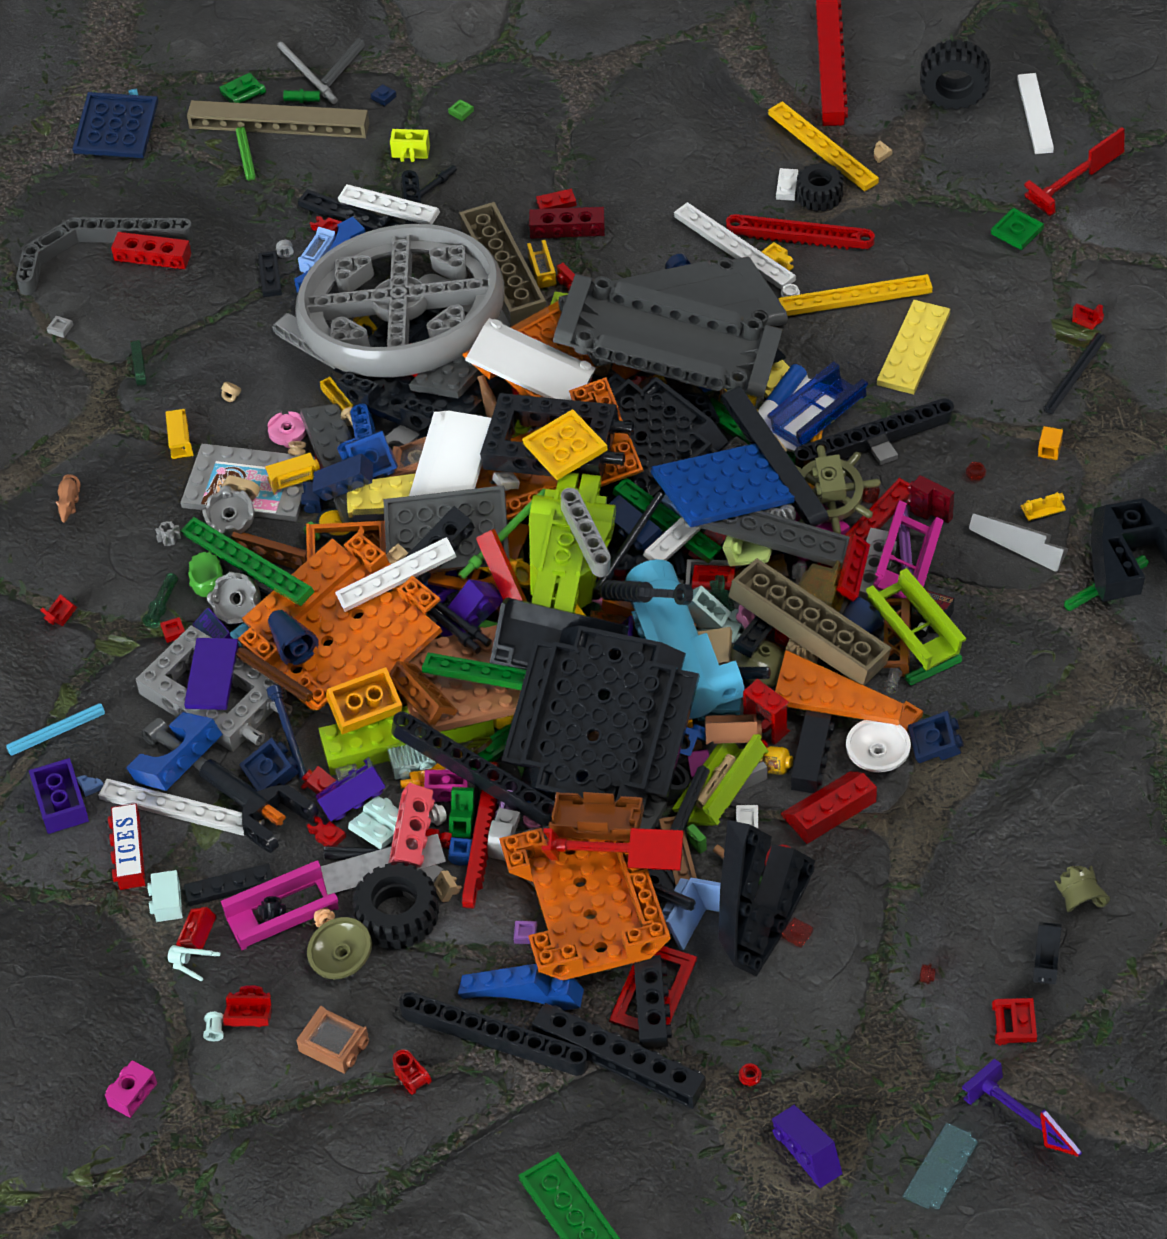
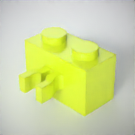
(409, 144)

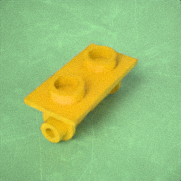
(1043, 507)

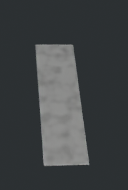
(348, 872)

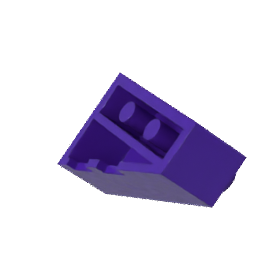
(474, 603)
(351, 791)
(808, 1145)

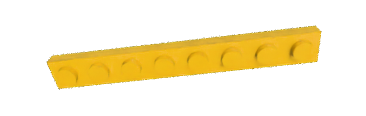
(823, 146)
(856, 295)

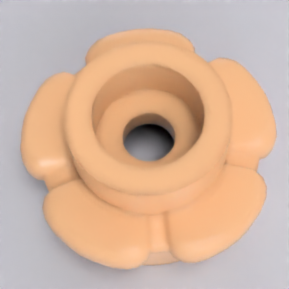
(322, 916)

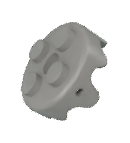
(226, 501)
(222, 597)

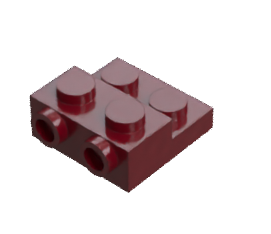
(930, 499)

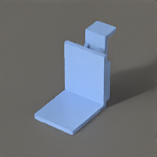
(684, 922)

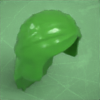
(203, 573)

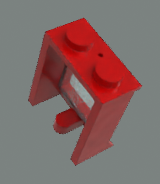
(768, 704)

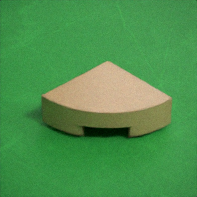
(881, 151)

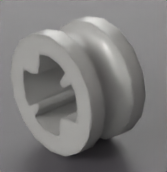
(284, 244)

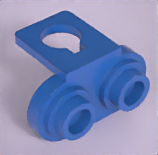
(694, 734)

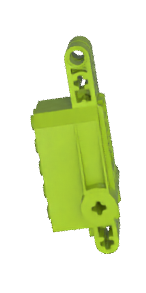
(557, 565)

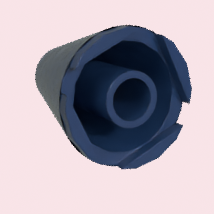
(860, 613)
(292, 639)

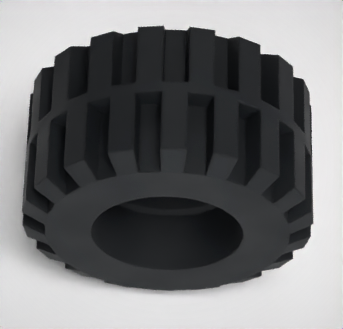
(819, 187)

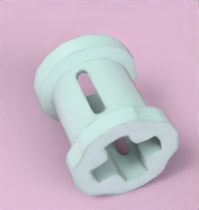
(213, 1026)

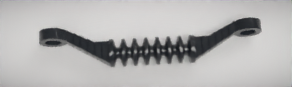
(641, 592)

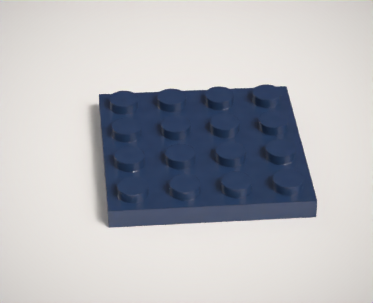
(115, 125)

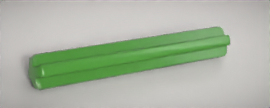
(245, 153)

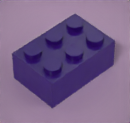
(58, 796)

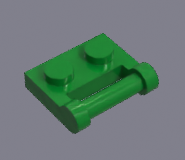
(242, 89)

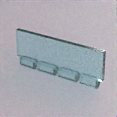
(940, 1167)

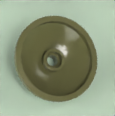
(767, 655)
(335, 939)

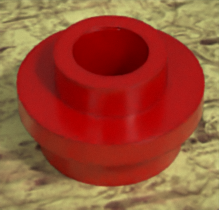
(750, 1069)

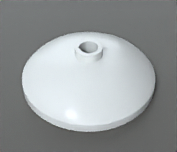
(877, 737)

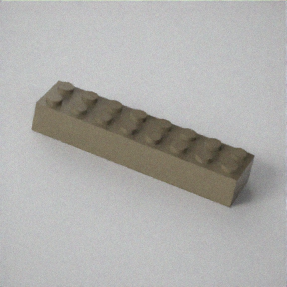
(521, 291)
(809, 622)

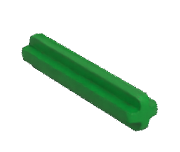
(920, 673)

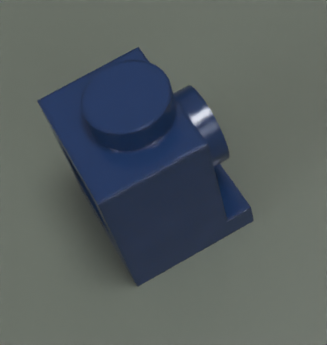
(311, 502)

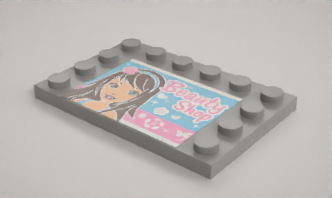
(218, 462)

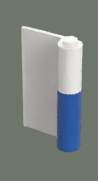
(791, 382)

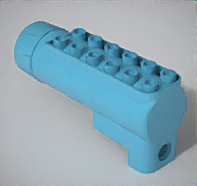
(673, 625)

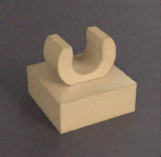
(396, 554)
(446, 886)

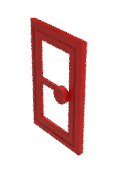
(687, 964)

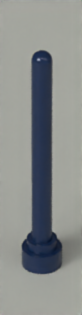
(276, 694)

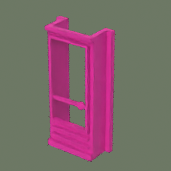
(886, 578)
(240, 906)

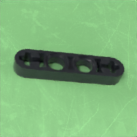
(414, 186)

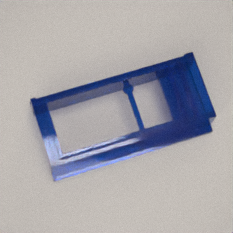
(826, 382)

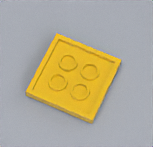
(565, 444)

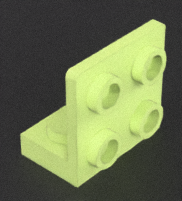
(744, 553)

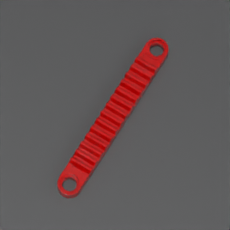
(800, 231)
(479, 851)

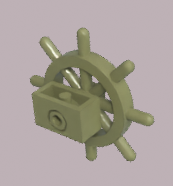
(830, 485)

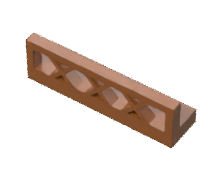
(272, 550)
(904, 653)
(421, 692)

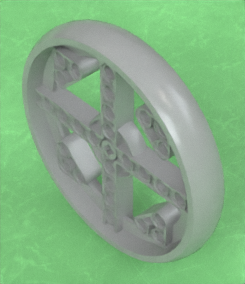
(399, 300)

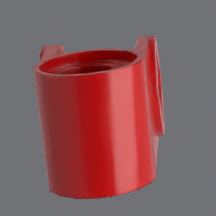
(411, 1075)

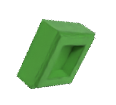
(461, 110)
(696, 838)

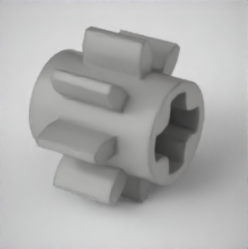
(168, 533)

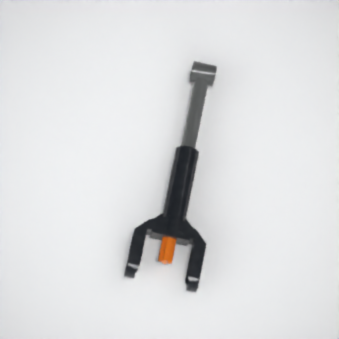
(255, 803)

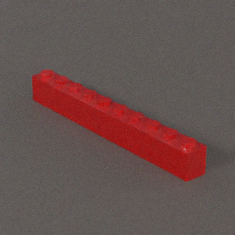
(831, 63)

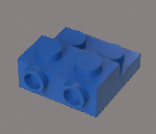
(377, 450)

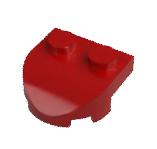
(248, 1007)

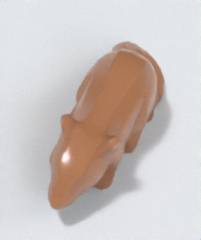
(68, 496)

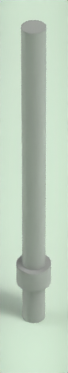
(324, 90)

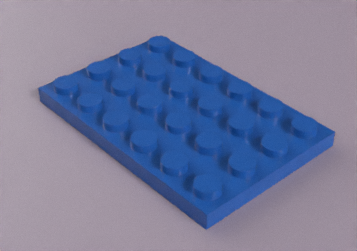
(722, 485)

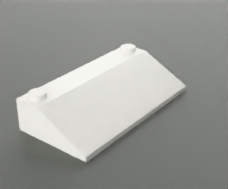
(528, 361)
(451, 453)

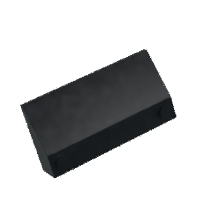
(525, 622)

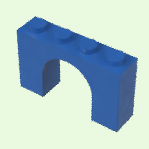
(161, 772)

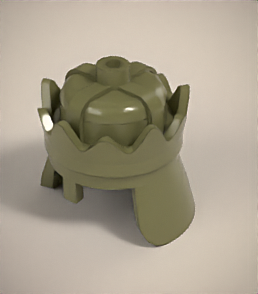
(1079, 886)

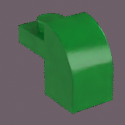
(462, 812)

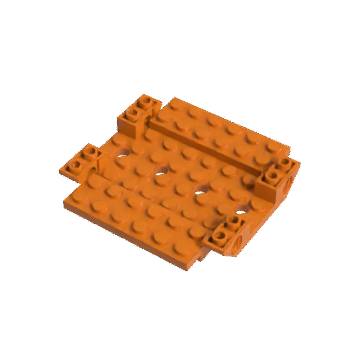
(388, 631)

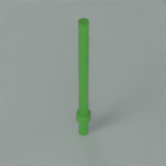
(476, 561)

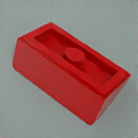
(196, 928)

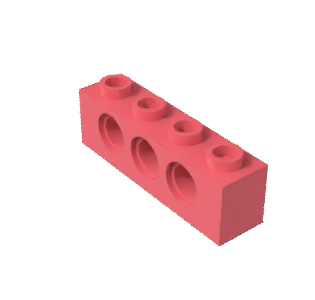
(412, 798)

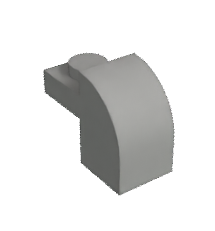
(504, 825)

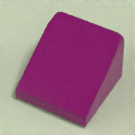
(697, 759)

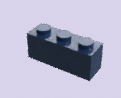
(343, 477)
(626, 519)

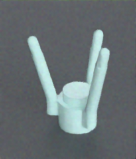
(181, 955)

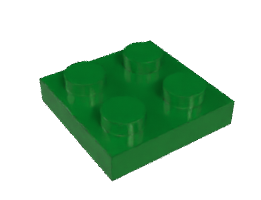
(1017, 228)

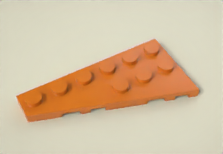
(824, 691)

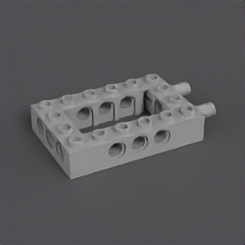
(160, 686)

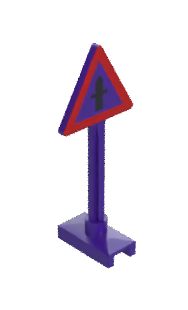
(986, 1082)

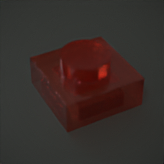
(797, 932)

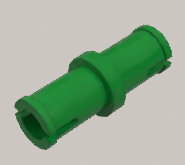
(308, 96)

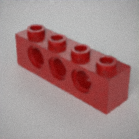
(151, 250)

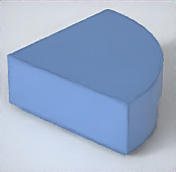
(89, 785)

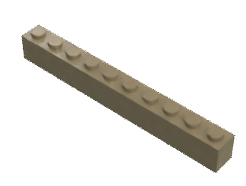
(278, 119)

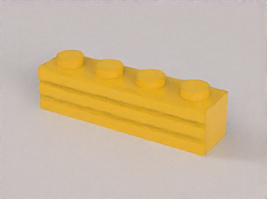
(334, 394)

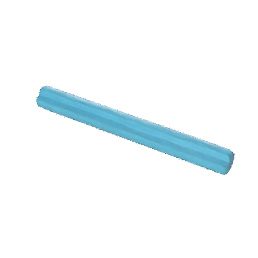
(55, 729)

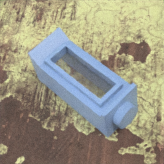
(316, 249)

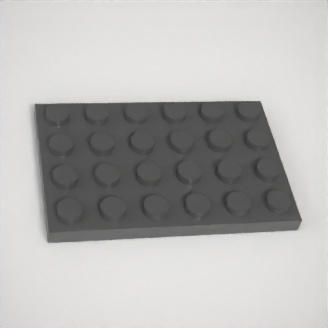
(412, 517)

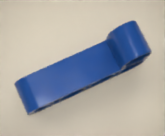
(362, 425)

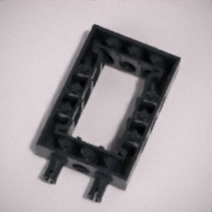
(512, 456)

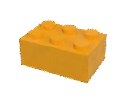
(363, 700)

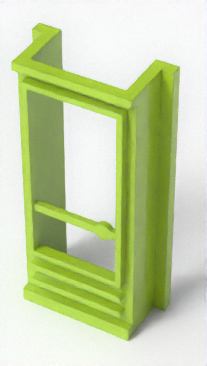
(934, 651)
(731, 783)

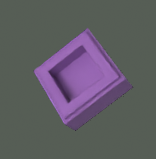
(523, 929)

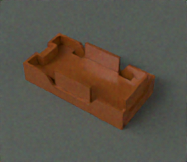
(596, 816)

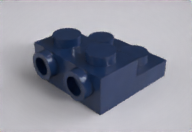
(935, 737)
(270, 765)

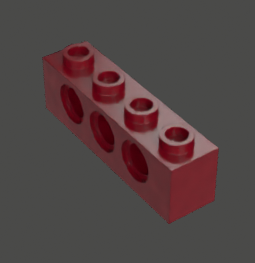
(566, 222)

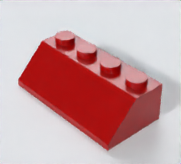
(831, 805)

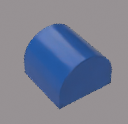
(459, 851)

